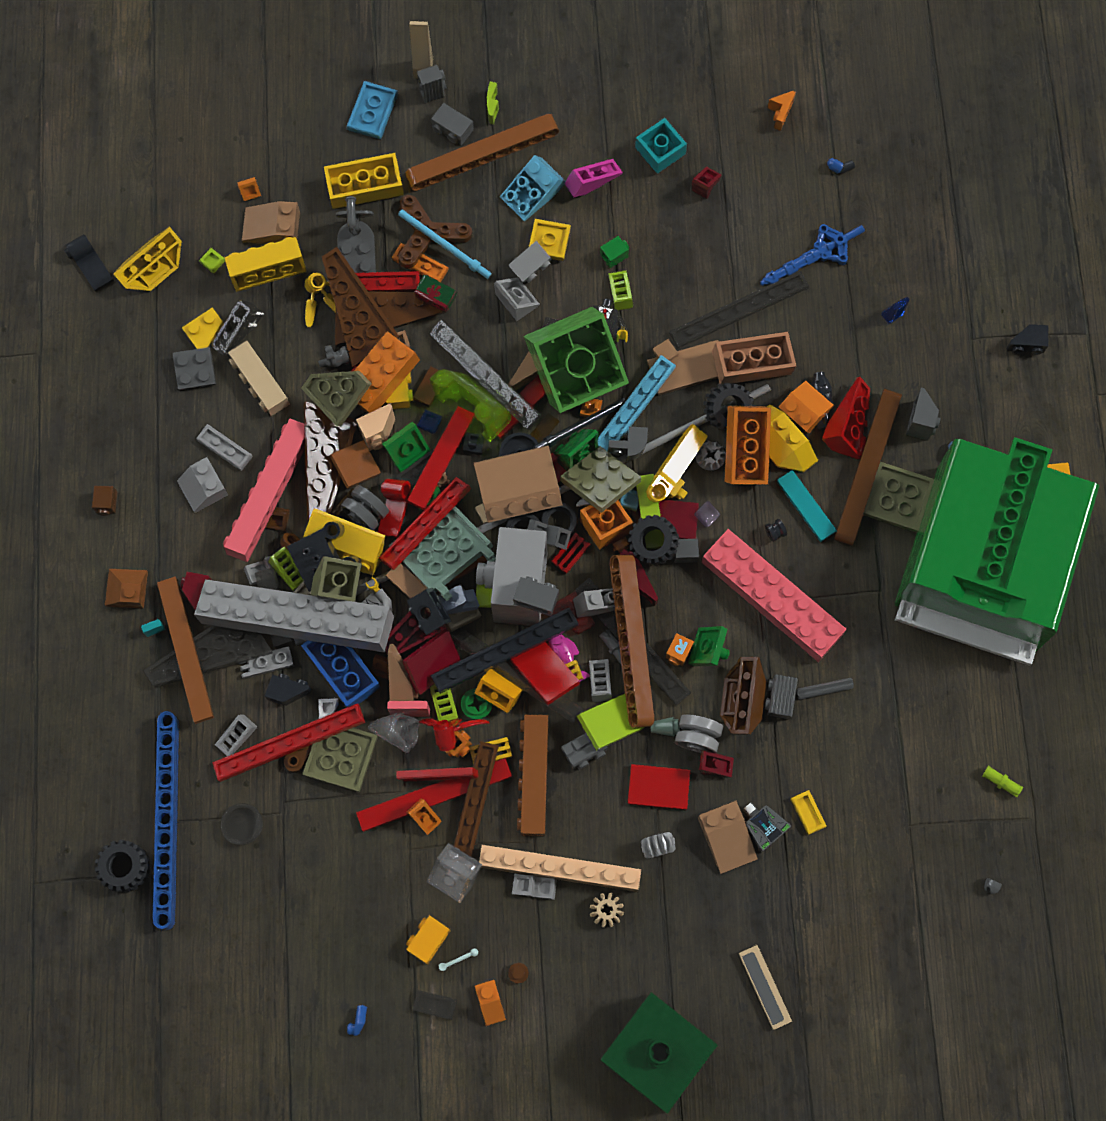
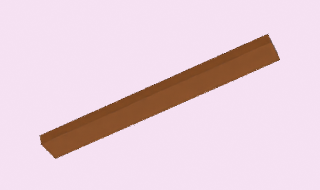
(185, 650)

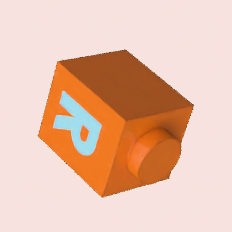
(679, 650)

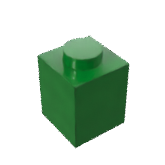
(614, 251)

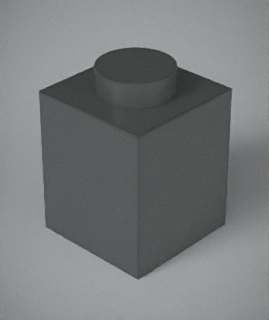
(687, 551)

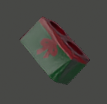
(435, 293)

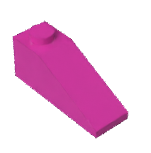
(590, 177)

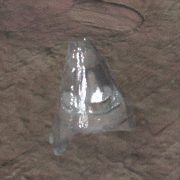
(397, 729)

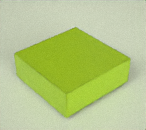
(212, 260)

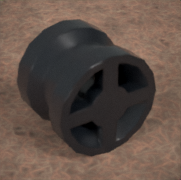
(775, 530)

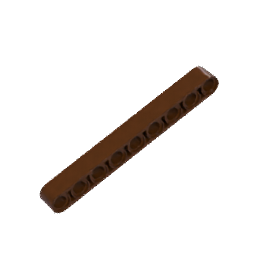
(868, 467)

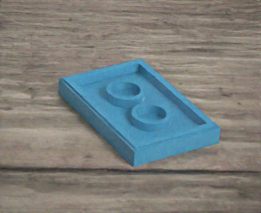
(372, 110)

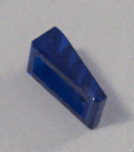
(895, 310)

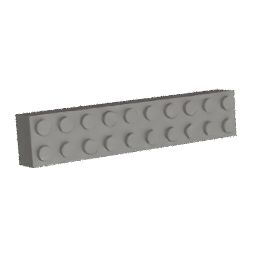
(294, 615)

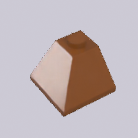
(126, 588)

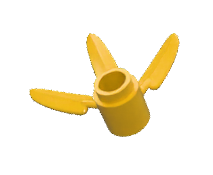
(310, 309)

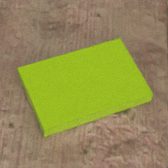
(607, 722)

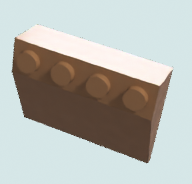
(518, 484)

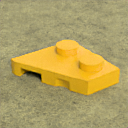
(203, 328)

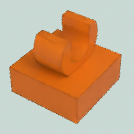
(249, 189)
(590, 407)

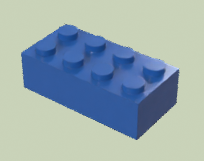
(342, 671)

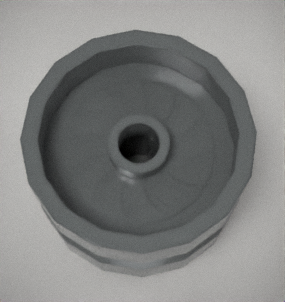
(364, 508)

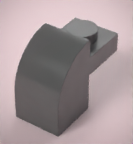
(633, 446)
(556, 536)

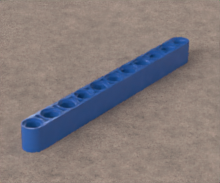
(169, 828)

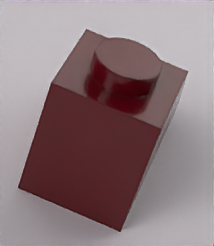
(192, 586)

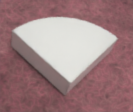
(327, 707)

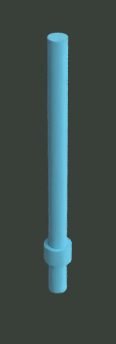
(474, 265)

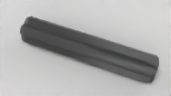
(824, 688)

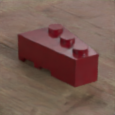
(408, 635)

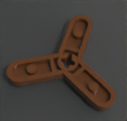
(419, 241)

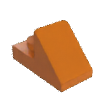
(782, 106)
(424, 816)
(490, 1002)

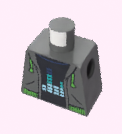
(764, 826)

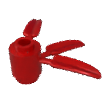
(445, 730)

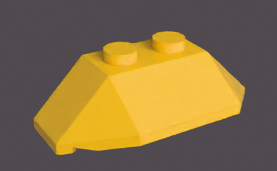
(151, 262)
(788, 445)

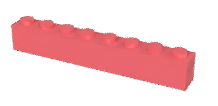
(267, 492)

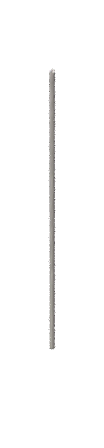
(649, 446)

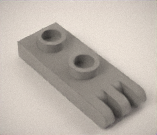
(276, 661)

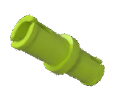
(1002, 781)

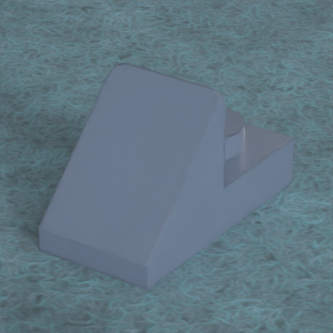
(461, 600)

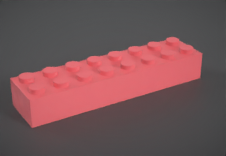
(773, 595)

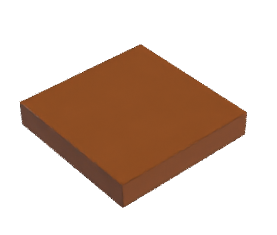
(355, 464)

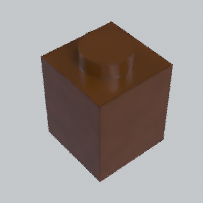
(104, 500)

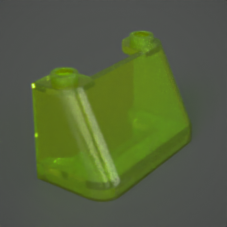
(488, 410)

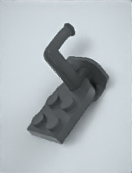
(360, 247)

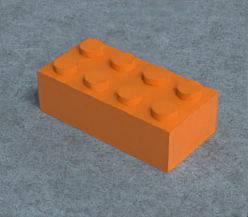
(386, 369)
(747, 444)

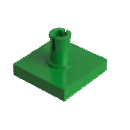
(406, 446)
(709, 646)

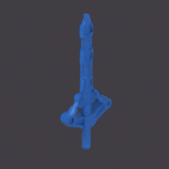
(821, 250)

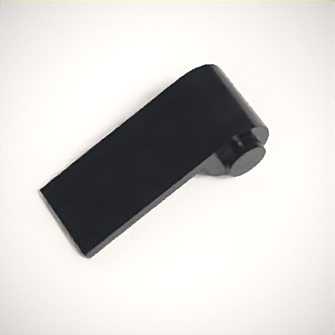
(88, 262)

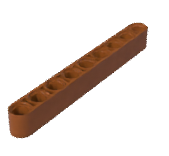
(482, 152)
(631, 641)

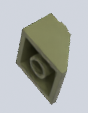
(336, 579)

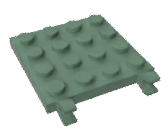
(447, 552)

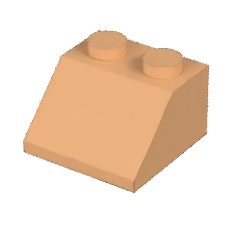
(376, 426)

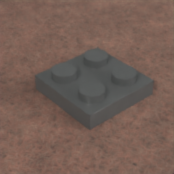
(194, 368)

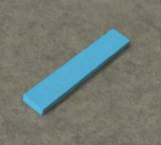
(637, 402)

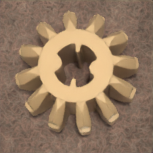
(610, 904)

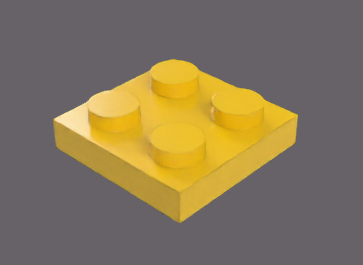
(552, 237)

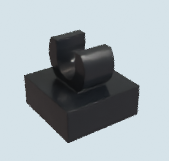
(473, 443)

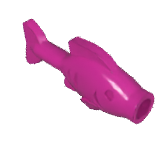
(566, 651)

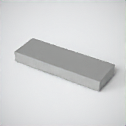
(224, 447)

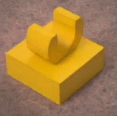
(677, 491)

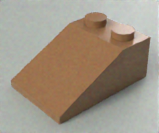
(271, 222)
(727, 837)

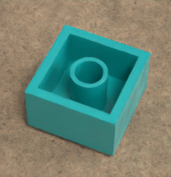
(661, 145)

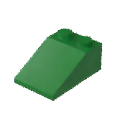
(578, 447)

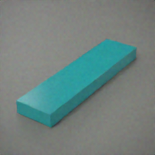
(806, 506)

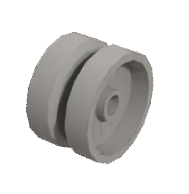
(698, 733)

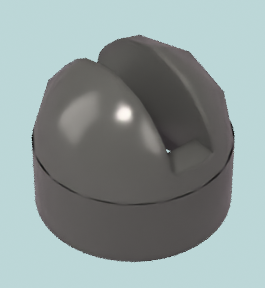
(992, 886)

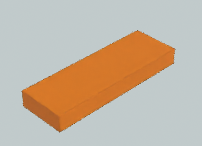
(425, 265)

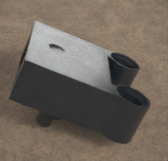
(310, 550)

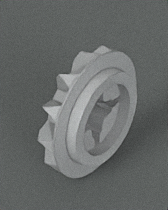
(709, 463)

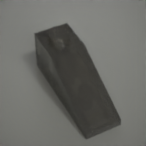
(237, 326)

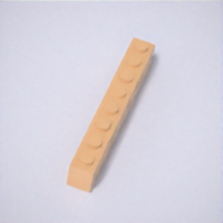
(560, 868)

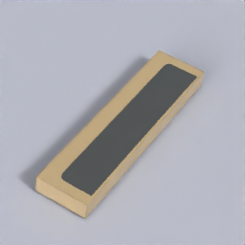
(765, 987)

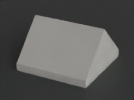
(515, 297)

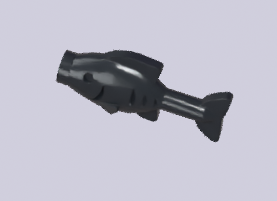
(823, 386)

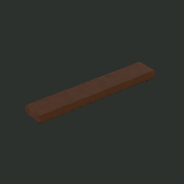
(476, 798)

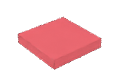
(410, 708)

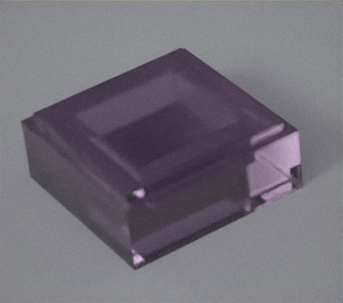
(707, 514)

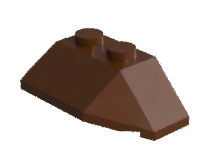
(743, 696)

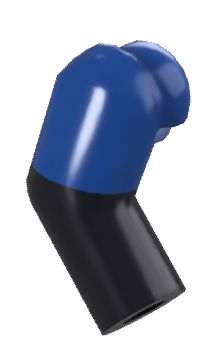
(839, 167)

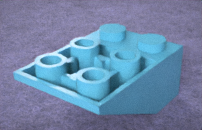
(532, 188)

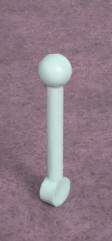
(443, 966)

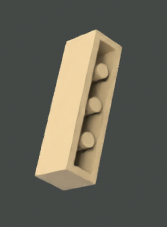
(258, 378)

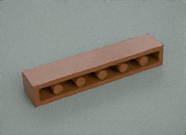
(534, 775)

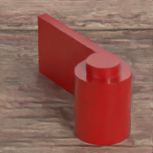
(397, 494)

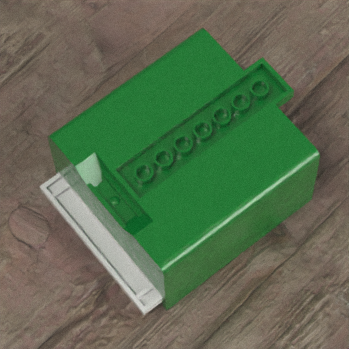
(996, 549)

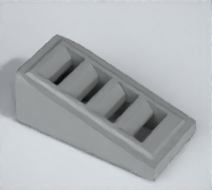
(603, 692)
(231, 731)

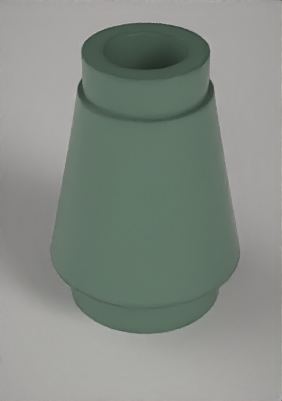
(666, 726)

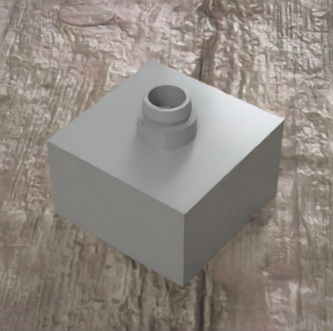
(517, 555)

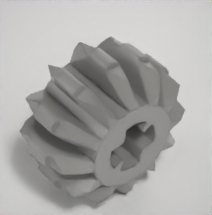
(658, 845)

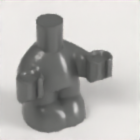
(335, 359)

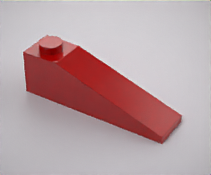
(847, 424)

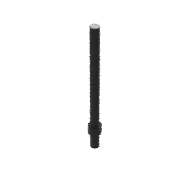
(552, 439)

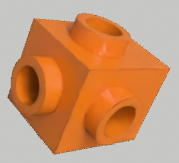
(463, 748)

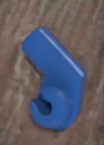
(360, 1019)

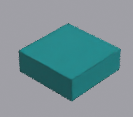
(153, 627)

